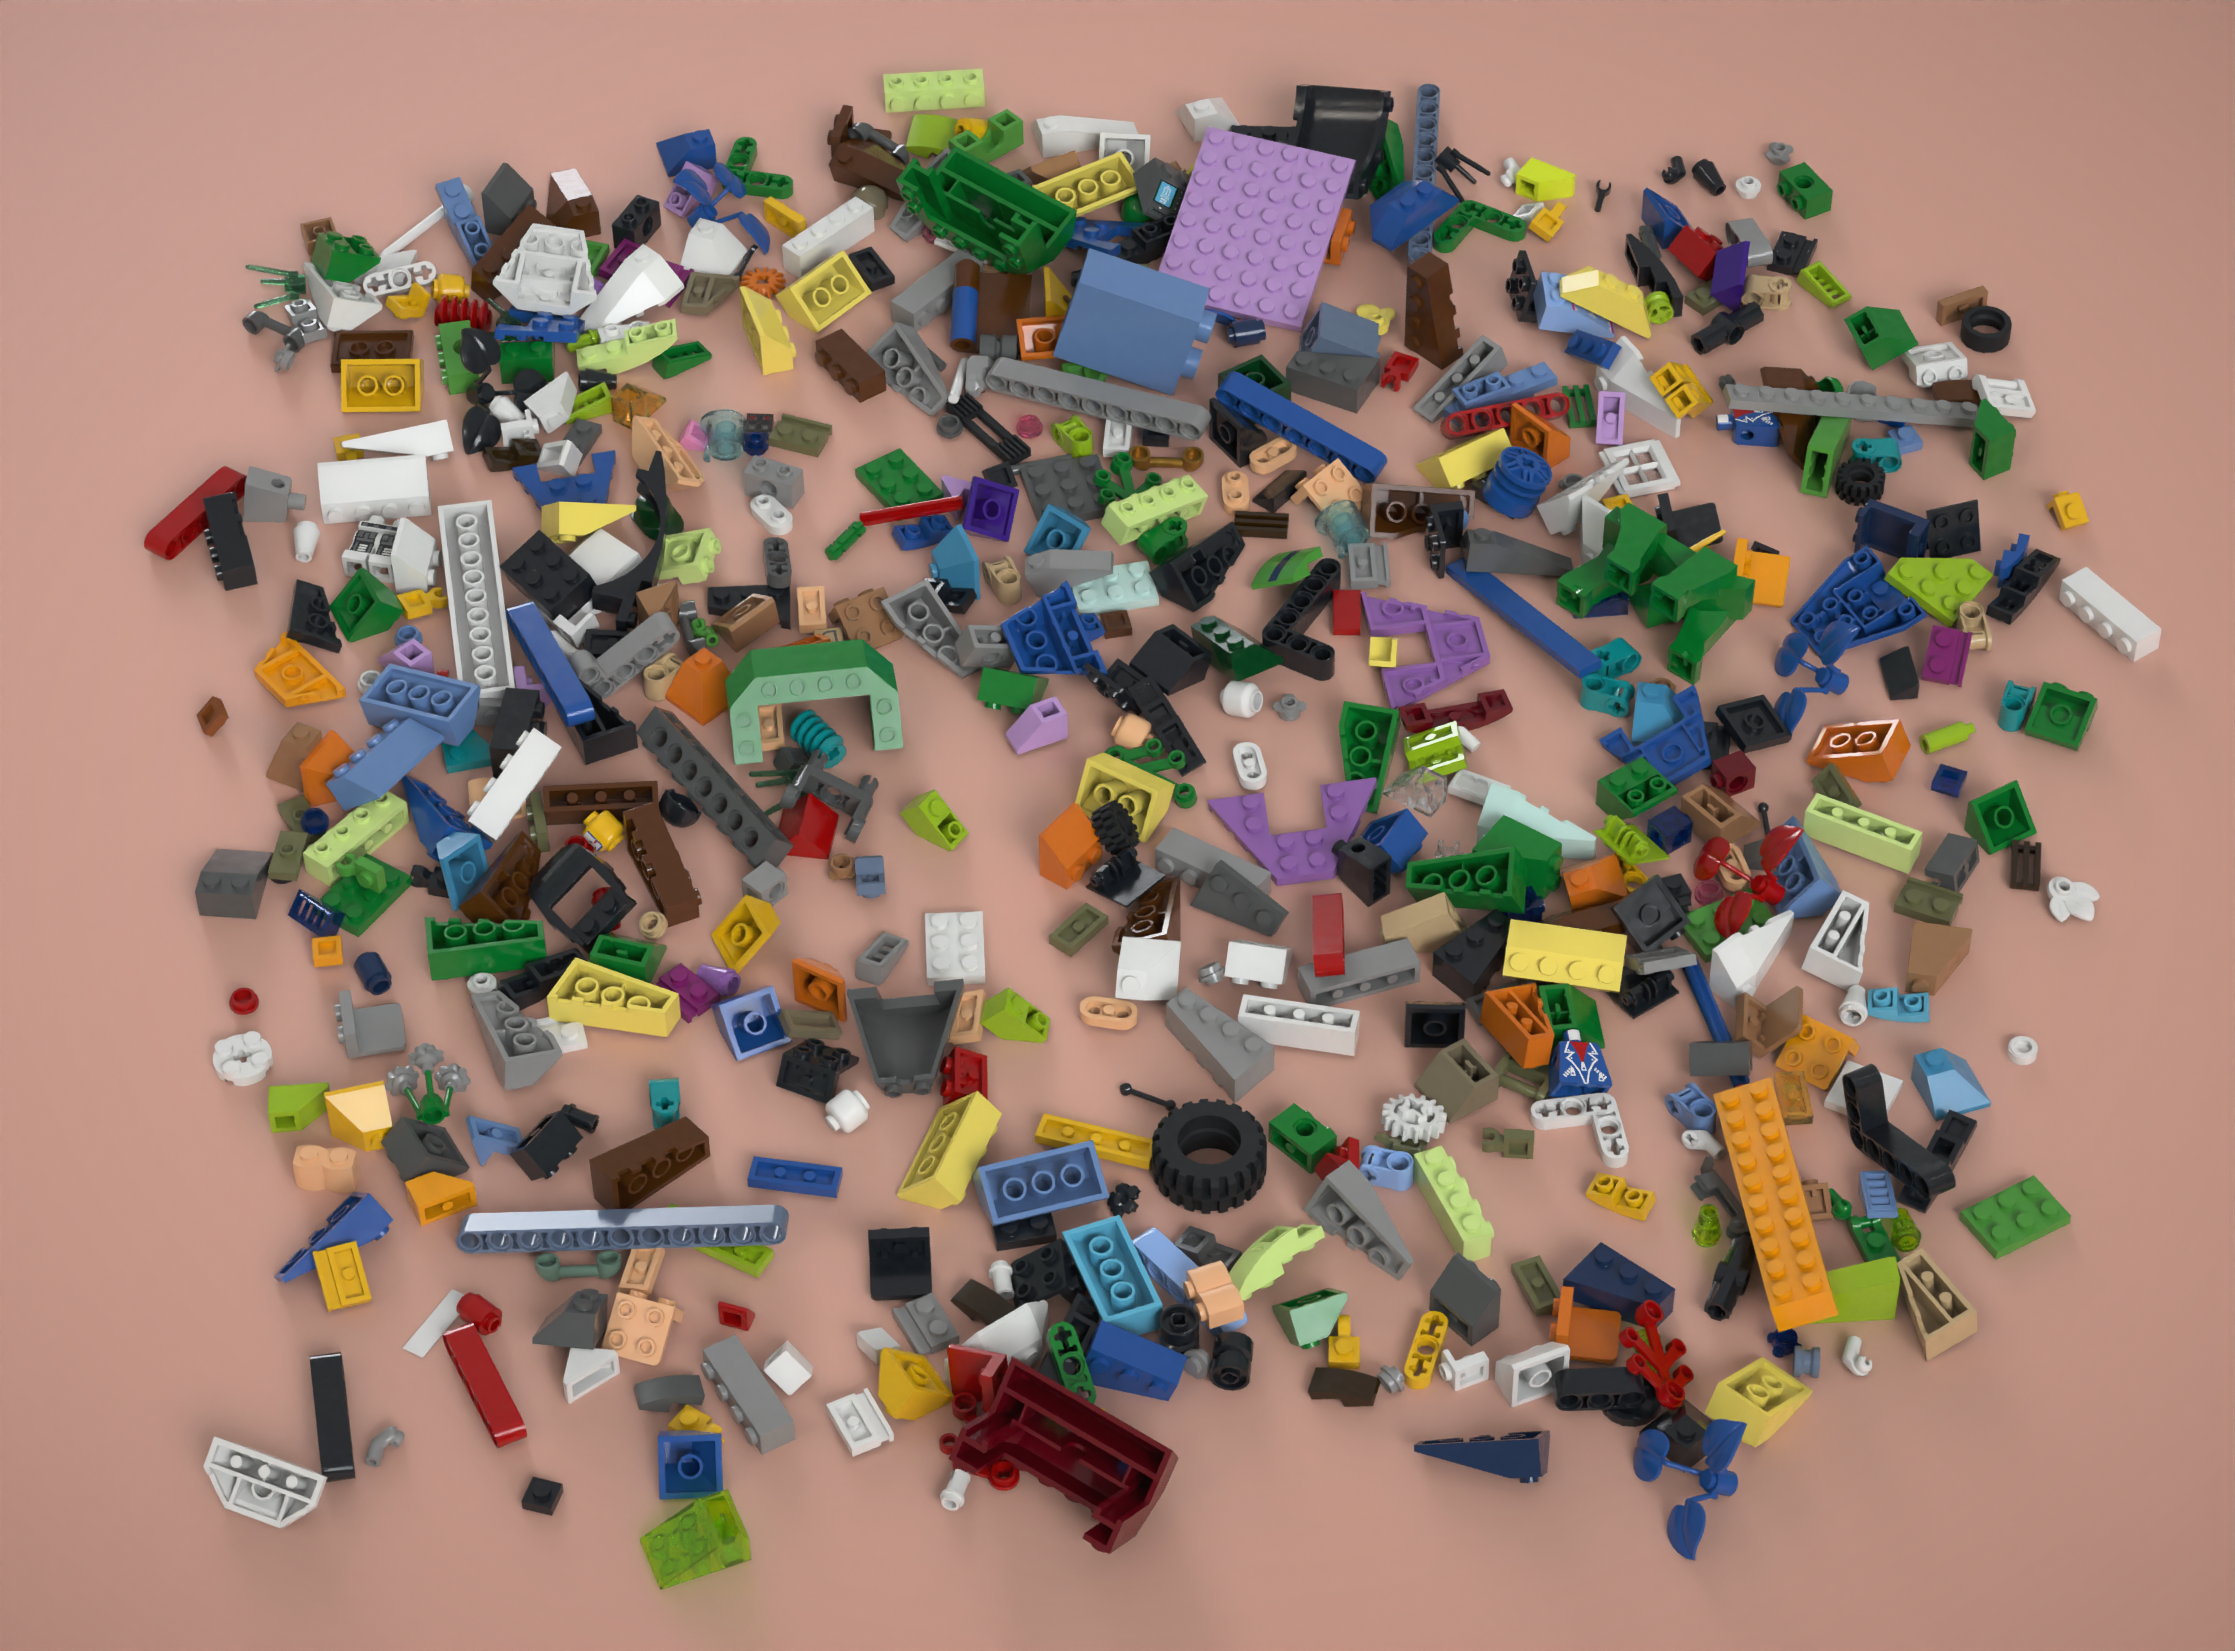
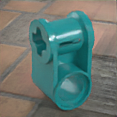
(1880, 450)
(1617, 658)
(1603, 695)
(2015, 706)
(664, 1101)

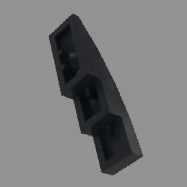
(1651, 272)
(2023, 586)
(1166, 723)
(538, 978)
(1947, 1145)

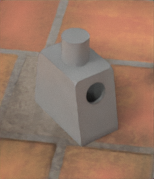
(269, 497)

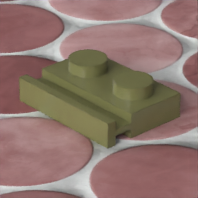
(800, 435)
(1928, 902)

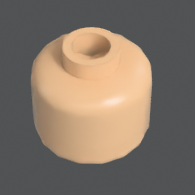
(1131, 731)

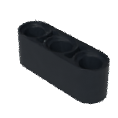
(1598, 1389)

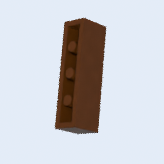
(576, 802)

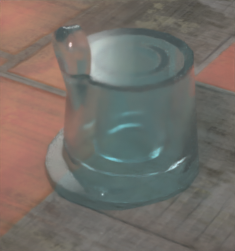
(724, 434)
(1342, 525)

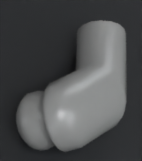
(378, 1444)

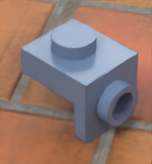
(870, 876)

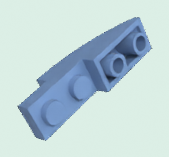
(463, 220)
(1498, 389)

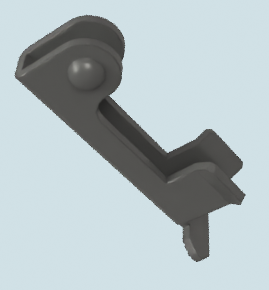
(1711, 1184)

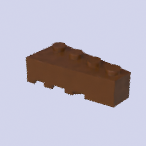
(500, 252)
(1430, 312)
(660, 864)
(647, 1164)

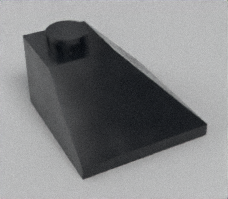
(1233, 433)
(1684, 1431)

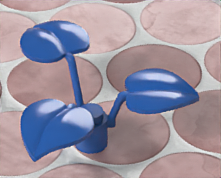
(698, 189)
(1794, 646)
(1719, 1444)

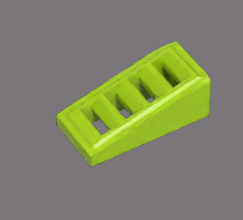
(1807, 280)
(595, 402)

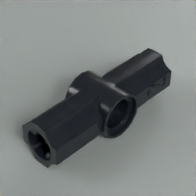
(1727, 328)
(1730, 1279)

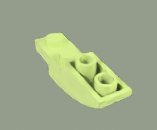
(635, 349)
(1264, 1258)

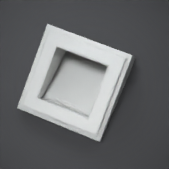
(1529, 211)
(873, 1341)

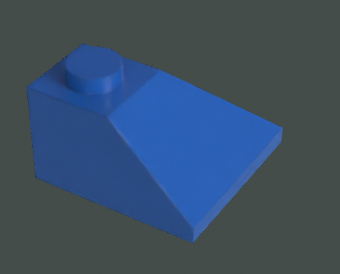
(692, 147)
(689, 1464)

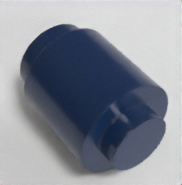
(1246, 332)
(373, 973)

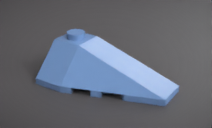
(1806, 879)

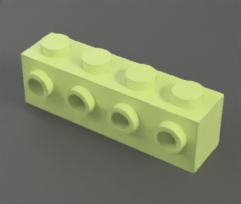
(934, 90)
(1148, 509)
(1862, 833)
(357, 834)
(1452, 1204)

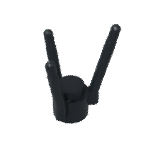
(1449, 160)

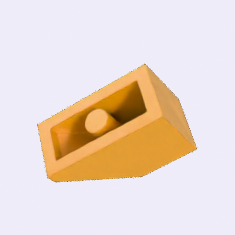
(439, 1196)

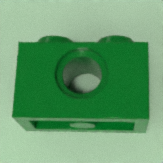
(1804, 190)
(1301, 1137)

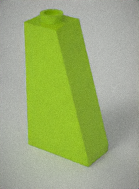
(1865, 1291)

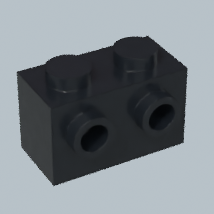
(546, 1146)

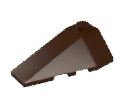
(866, 163)
(572, 203)
(1401, 509)
(505, 886)
(1593, 917)

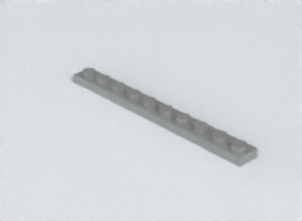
(1850, 405)

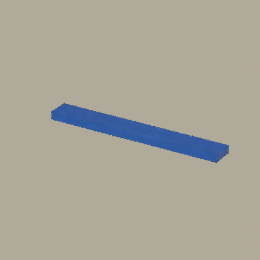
(1526, 619)

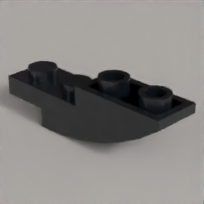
(1147, 241)
(1084, 1318)

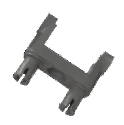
(852, 799)

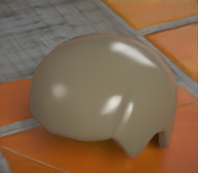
(874, 197)

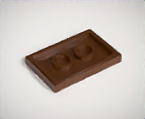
(371, 345)

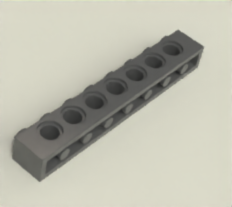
(713, 788)

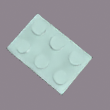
(1125, 589)

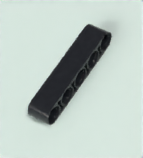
(332, 1417)

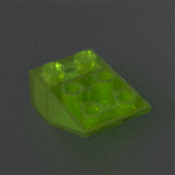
(697, 1541)

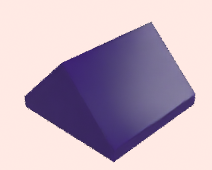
(1730, 274)
(990, 510)

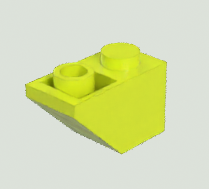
(1544, 181)

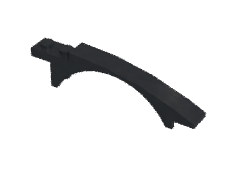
(620, 594)

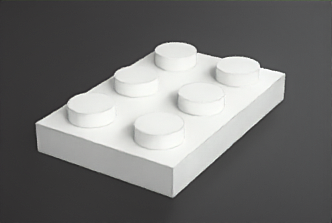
(955, 947)

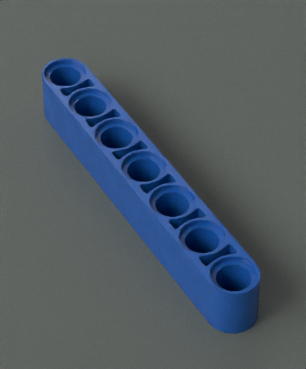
(1300, 426)
(550, 664)

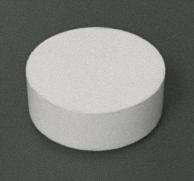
(2022, 1050)

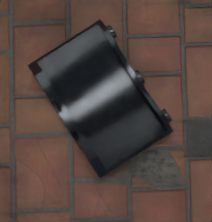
(1345, 125)

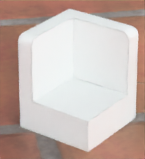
(575, 629)
(788, 1368)

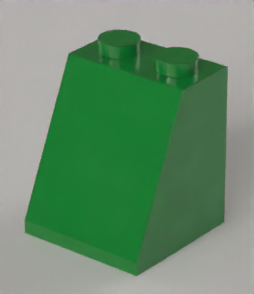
(1537, 849)

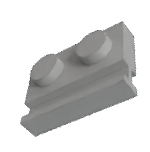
(1368, 565)
(1660, 960)
(925, 1325)

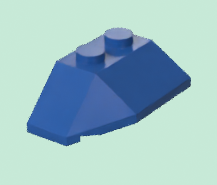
(1407, 211)

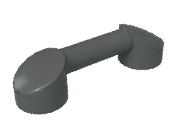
(864, 131)
(257, 320)
(686, 615)

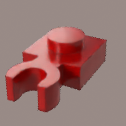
(1399, 368)

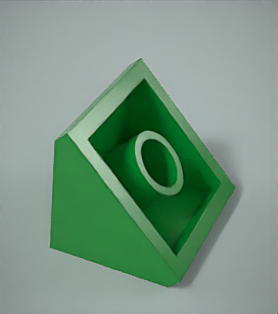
(1999, 818)

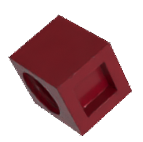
(1733, 773)

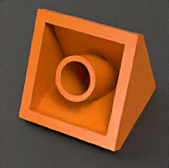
(1038, 336)

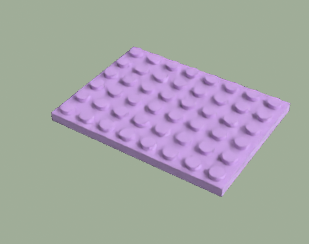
(1257, 225)

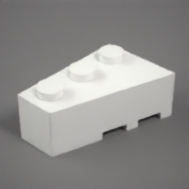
(1839, 945)

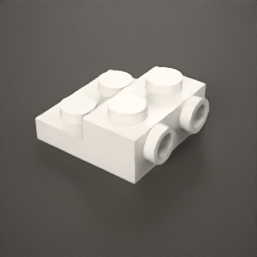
(1935, 364)

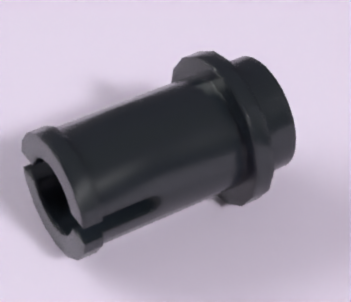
(580, 1118)

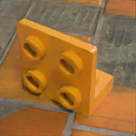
(1767, 570)
(1817, 1052)

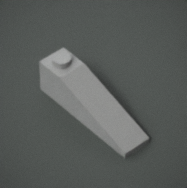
(1479, 361)

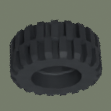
(1209, 1185)

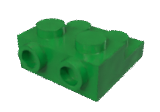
(2061, 715)

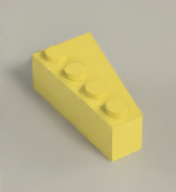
(612, 1001)

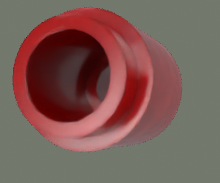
(480, 1312)

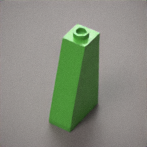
(1824, 454)

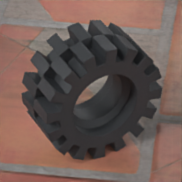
(1864, 472)
(1114, 827)

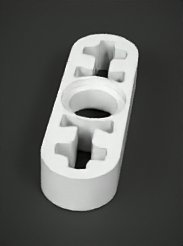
(417, 269)

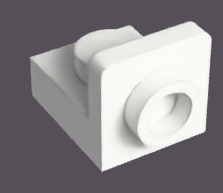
(519, 429)
(1464, 1372)

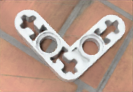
(1596, 1116)

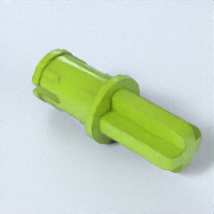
(589, 338)

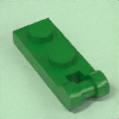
(1873, 1244)

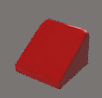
(735, 1316)

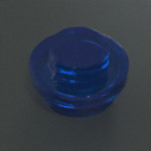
(314, 821)

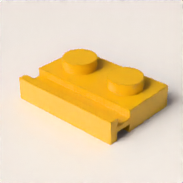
(342, 1276)

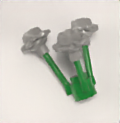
(449, 1078)

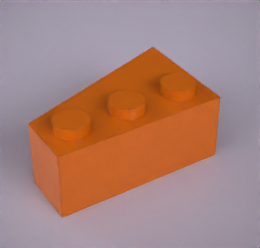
(1519, 1024)

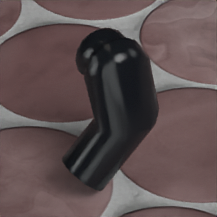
(1675, 172)

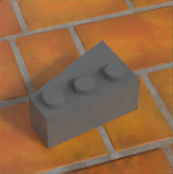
(1334, 378)

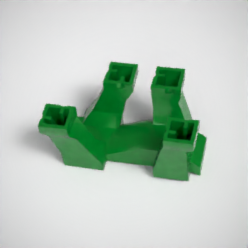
(1703, 581)

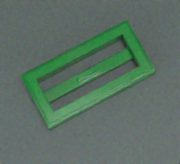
(1577, 393)

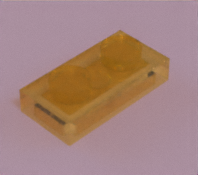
(1793, 1097)

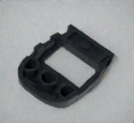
(561, 875)

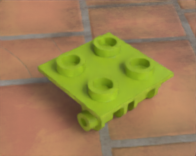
(1629, 842)

